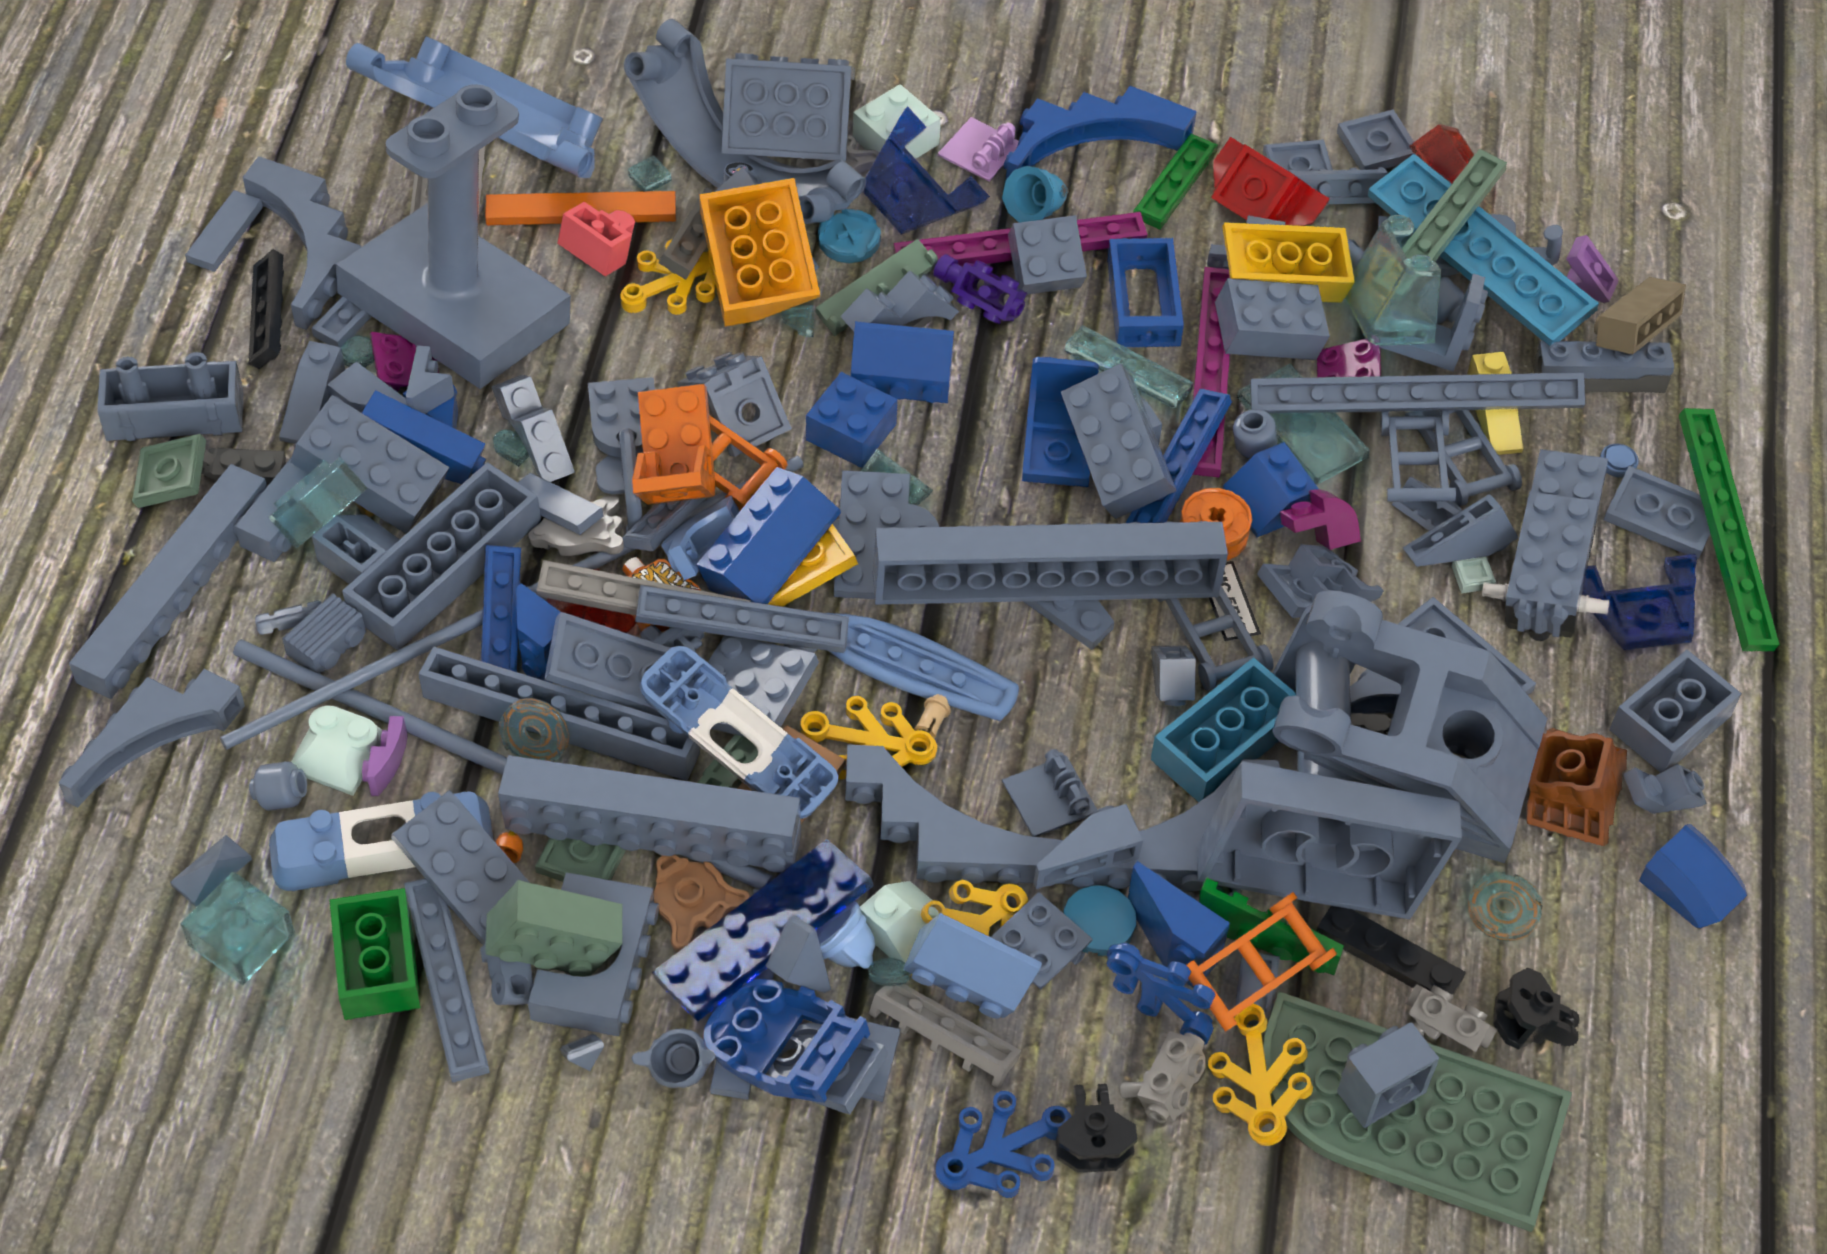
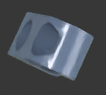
(510, 980)

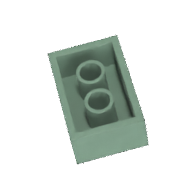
(553, 929)

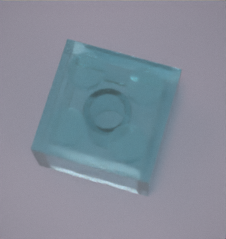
(316, 500)
(237, 928)

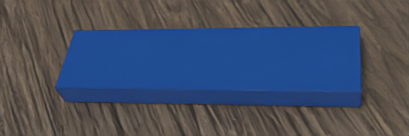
(499, 611)

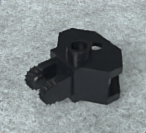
(1535, 1013)
(1095, 1133)

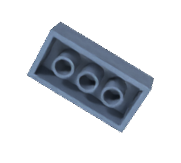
(1118, 441)
(396, 472)

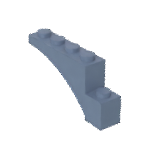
(147, 721)

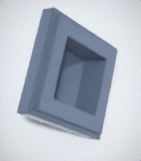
(583, 1051)

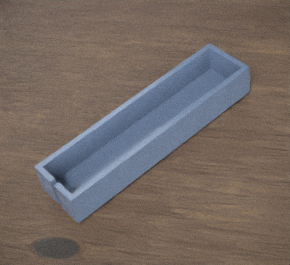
(650, 813)

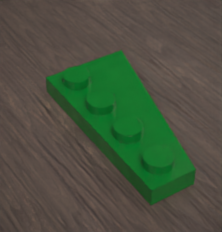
(1276, 939)

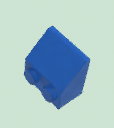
(1269, 485)
(535, 631)

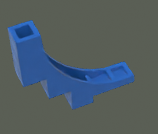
(1131, 117)

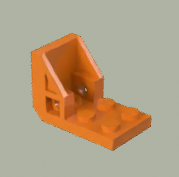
(675, 446)

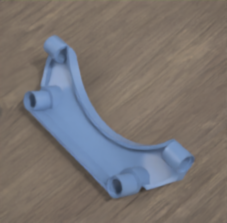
(545, 125)

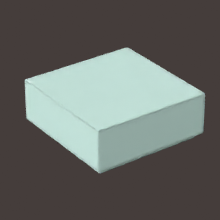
(1472, 574)

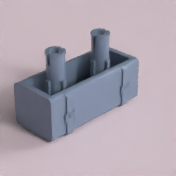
(170, 399)

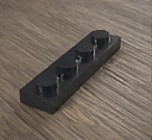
(266, 309)
(1389, 951)

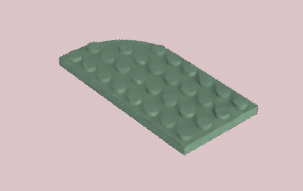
(1470, 1140)

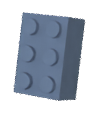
(1271, 319)
(1675, 711)

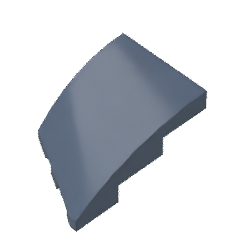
(1311, 572)

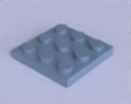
(763, 674)

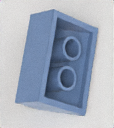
(971, 966)

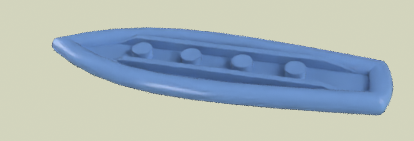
(925, 668)

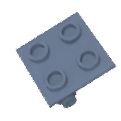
(1049, 795)
(1045, 935)

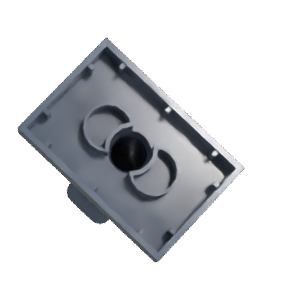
(432, 269)
(1321, 830)

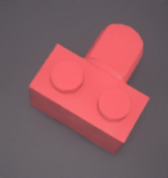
(597, 237)

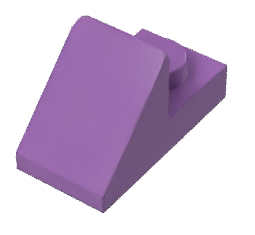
(1590, 270)

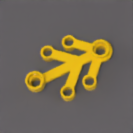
(634, 296)
(874, 733)
(995, 899)
(1261, 1081)

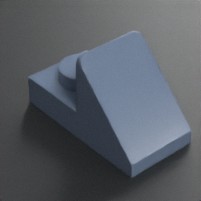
(427, 386)

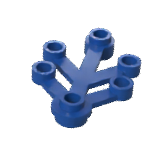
(1131, 967)
(998, 1149)

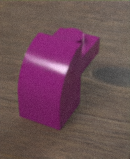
(1330, 517)

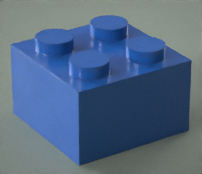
(851, 419)

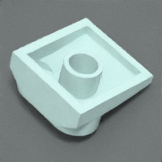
(336, 748)

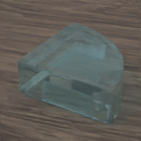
(801, 319)

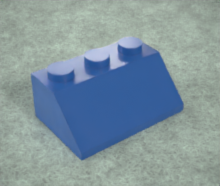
(903, 360)

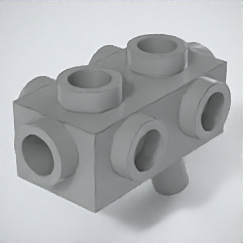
(1437, 1015)
(1170, 1079)

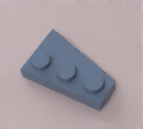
(1080, 618)

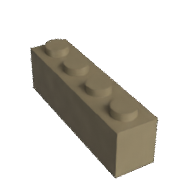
(1640, 315)

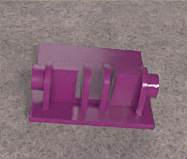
(393, 359)
(1350, 360)

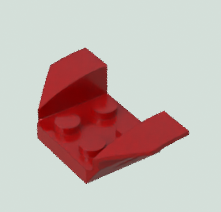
(1261, 188)

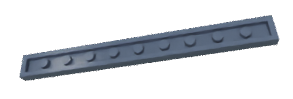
(1418, 393)

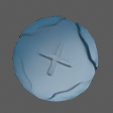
(849, 236)
(1102, 915)

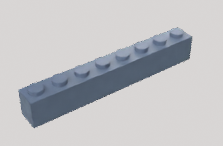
(166, 585)
(590, 720)

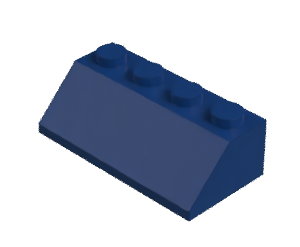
(768, 538)

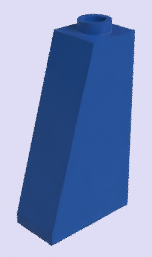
(435, 438)

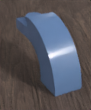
(694, 537)

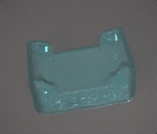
(1395, 294)

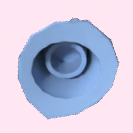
(847, 938)

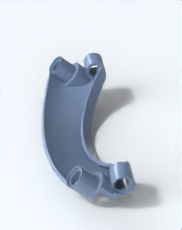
(682, 104)

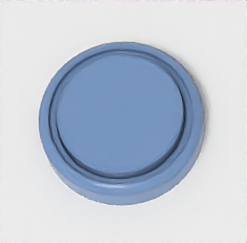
(1619, 459)

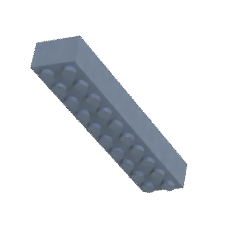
(1048, 562)

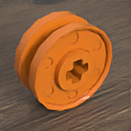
(1223, 507)

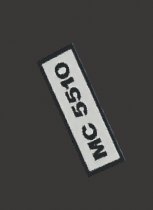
(1235, 592)

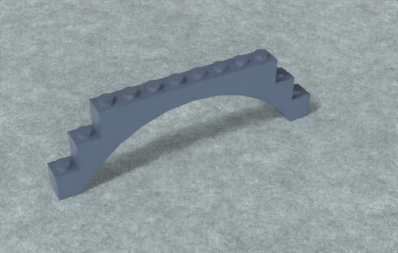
(965, 849)

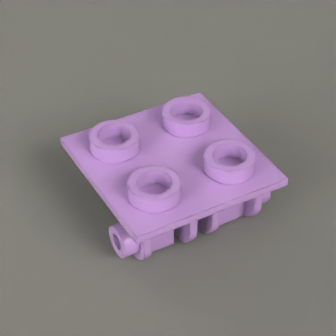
(980, 148)

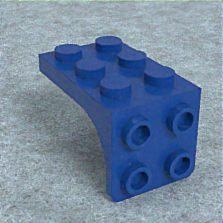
(1051, 442)

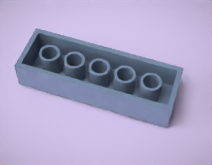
(441, 555)

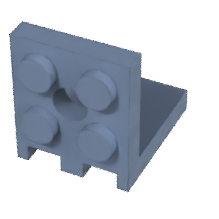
(1448, 341)
(731, 385)

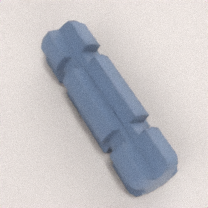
(284, 618)

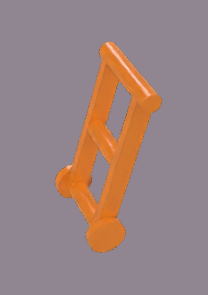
(768, 460)
(1317, 957)

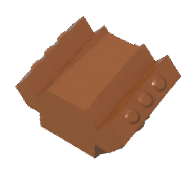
(1576, 785)

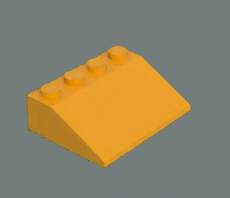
(758, 250)

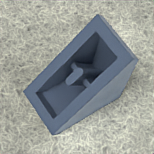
(799, 956)

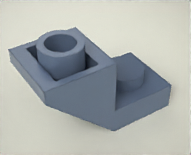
(1668, 791)

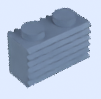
(325, 635)

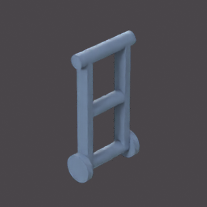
(1441, 426)
(1505, 475)
(1207, 670)

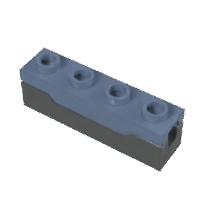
(1608, 369)

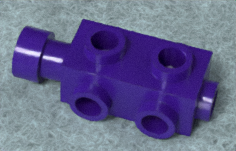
(989, 295)

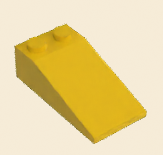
(1291, 256)

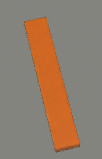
(550, 207)

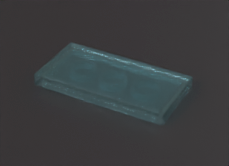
(1317, 440)

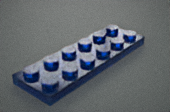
(744, 939)

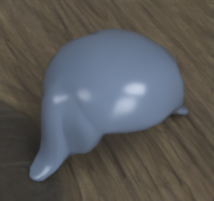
(676, 1058)

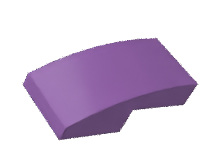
(385, 758)

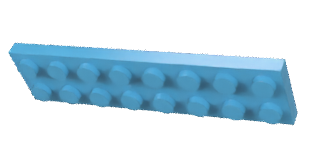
(1512, 270)

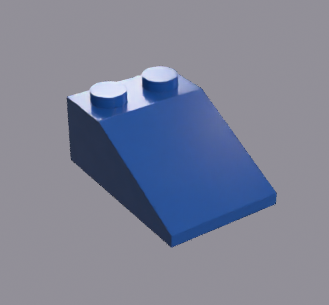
(1174, 921)

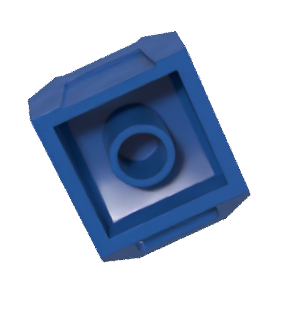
(1694, 878)

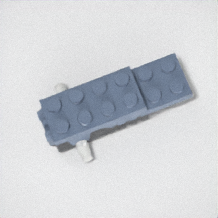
(1554, 547)

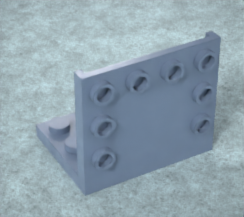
(786, 107)

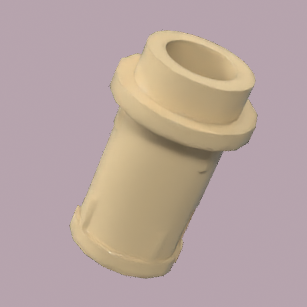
(935, 711)

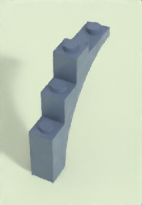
(304, 204)

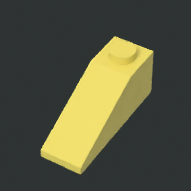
(1498, 425)

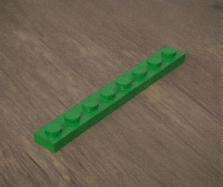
(1728, 530)

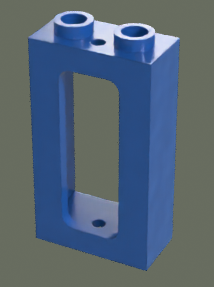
(1151, 254)

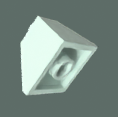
(896, 917)

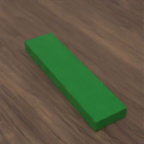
(1176, 180)

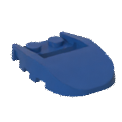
(759, 1021)

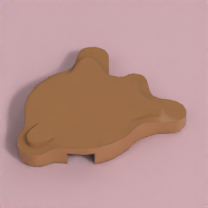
(692, 897)

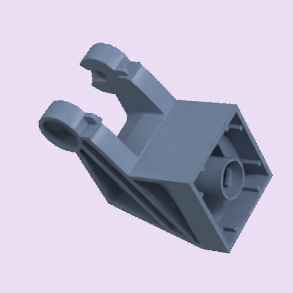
(1447, 704)

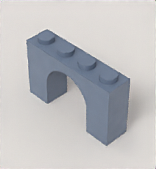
(600, 1000)

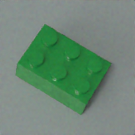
(374, 954)

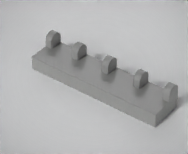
(946, 1030)

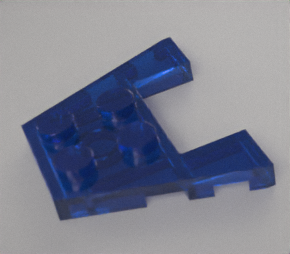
(906, 190)
(1652, 613)

